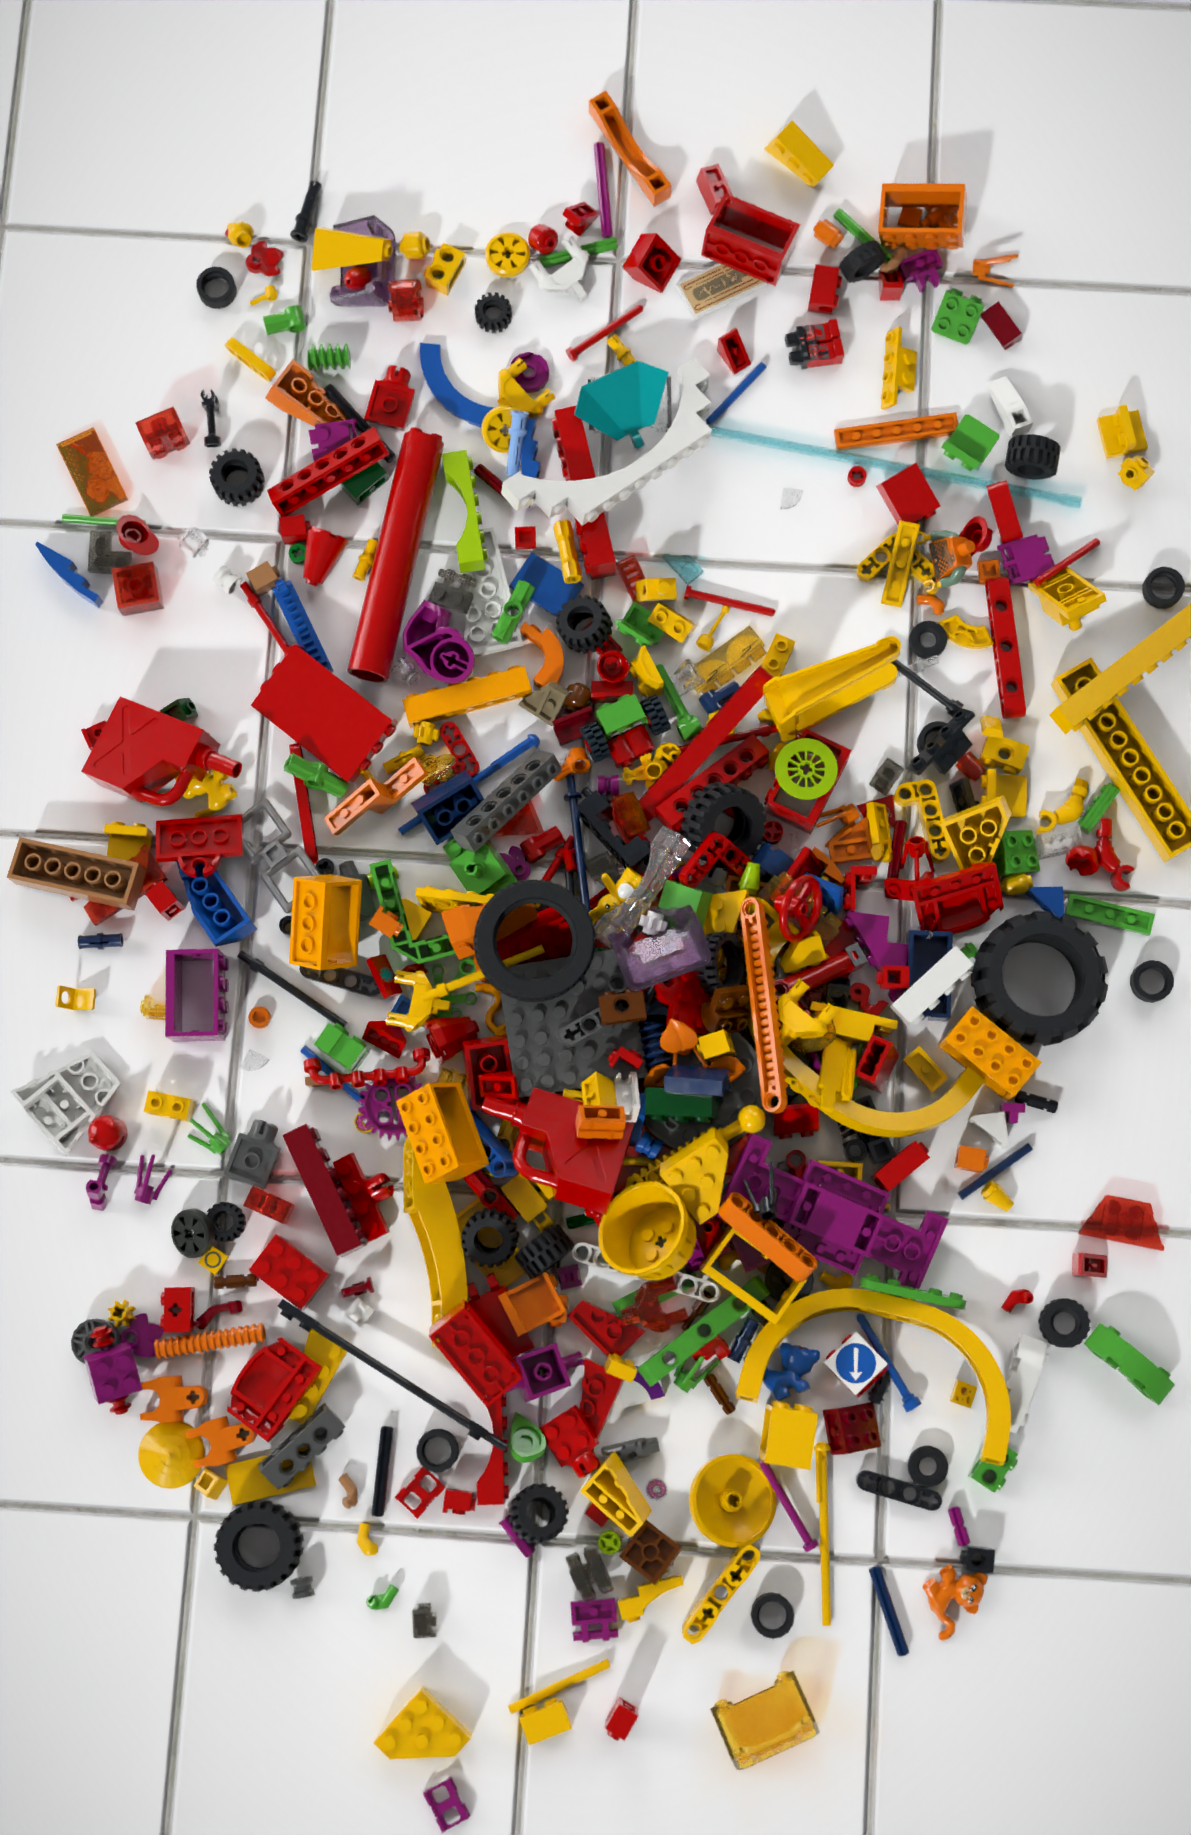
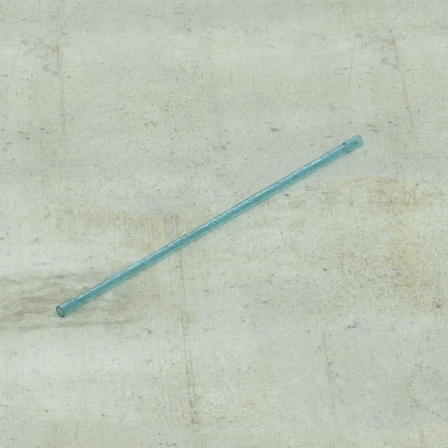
(1063, 499)

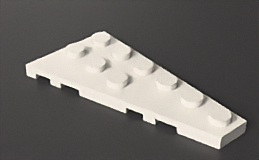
(488, 603)

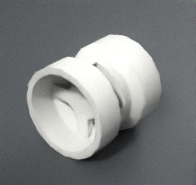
(224, 578)

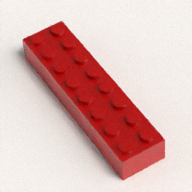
(578, 465)

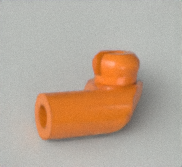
(932, 600)

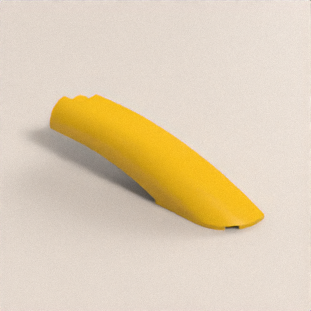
(438, 1236)

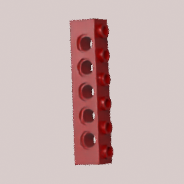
(327, 472)
(750, 749)

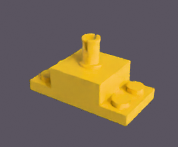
(1068, 598)
(857, 1026)

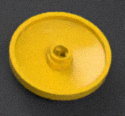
(732, 1501)

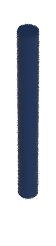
(986, 1177)

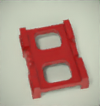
(426, 1497)

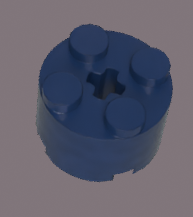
(771, 861)

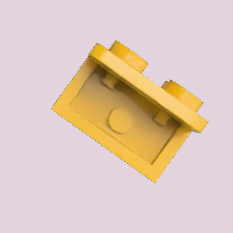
(1011, 786)
(127, 840)

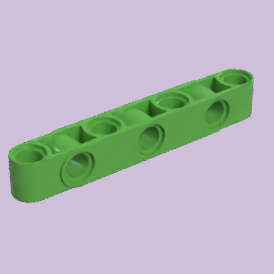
(691, 1341)

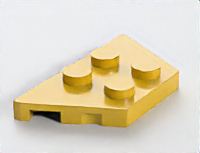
(724, 912)

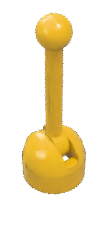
(706, 640)

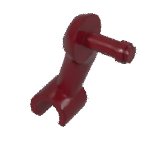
(204, 1319)

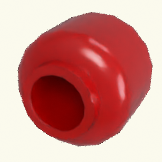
(543, 238)

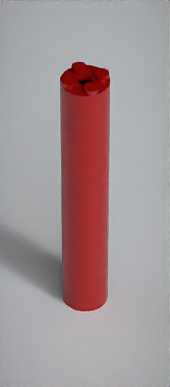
(396, 556)

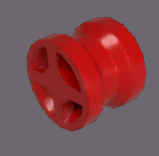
(773, 828)

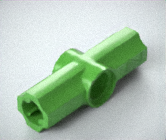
(508, 623)
(316, 775)

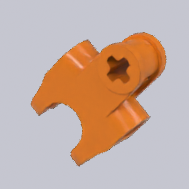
(173, 1398)
(222, 1439)

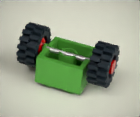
(620, 718)

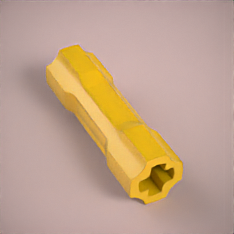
(564, 538)

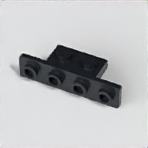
(945, 747)

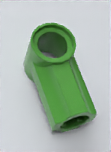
(290, 320)

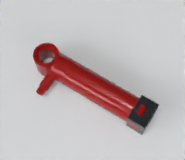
(845, 962)

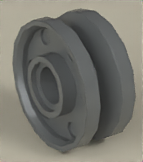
(82, 1342)

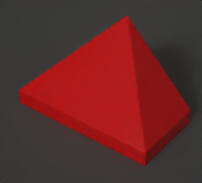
(385, 1037)

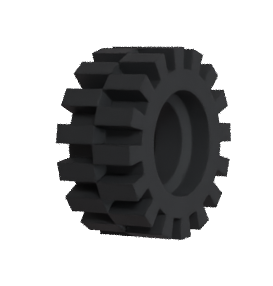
(493, 301)
(238, 1221)

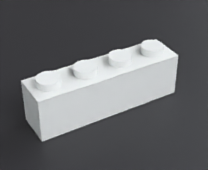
(931, 986)

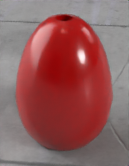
(357, 278)

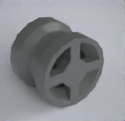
(302, 1587)

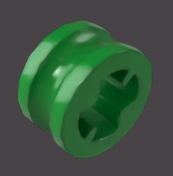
(295, 548)

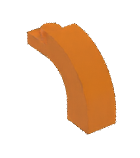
(552, 650)

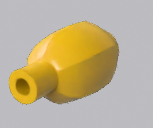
(1016, 884)

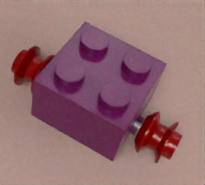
(112, 1371)

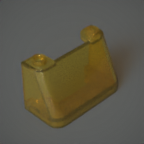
(765, 1722)

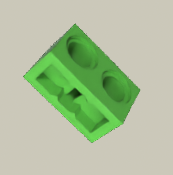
(998, 1482)

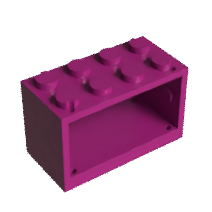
(173, 995)

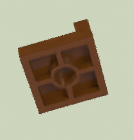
(651, 1552)

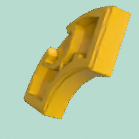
(965, 634)

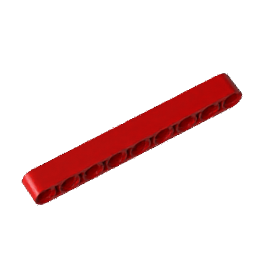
(705, 742)

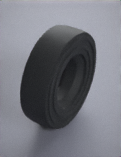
(930, 627)
(941, 1463)

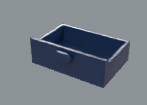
(697, 1080)

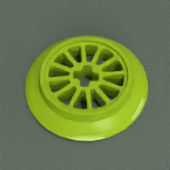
(805, 746)

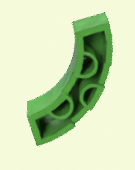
(1138, 1369)

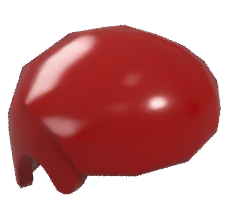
(612, 666)
(1082, 859)

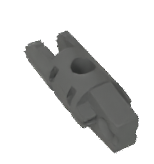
(633, 1449)

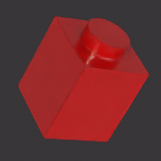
(294, 528)

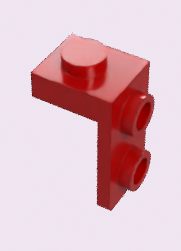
(901, 888)

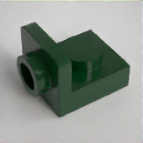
(181, 709)

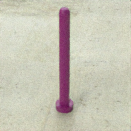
(809, 1543)

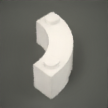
(1024, 1370)

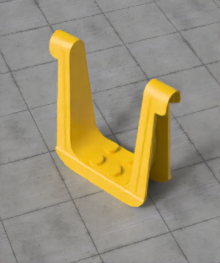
(830, 687)

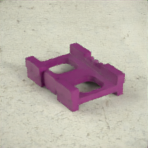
(453, 1801)

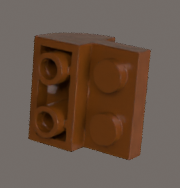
(726, 1009)

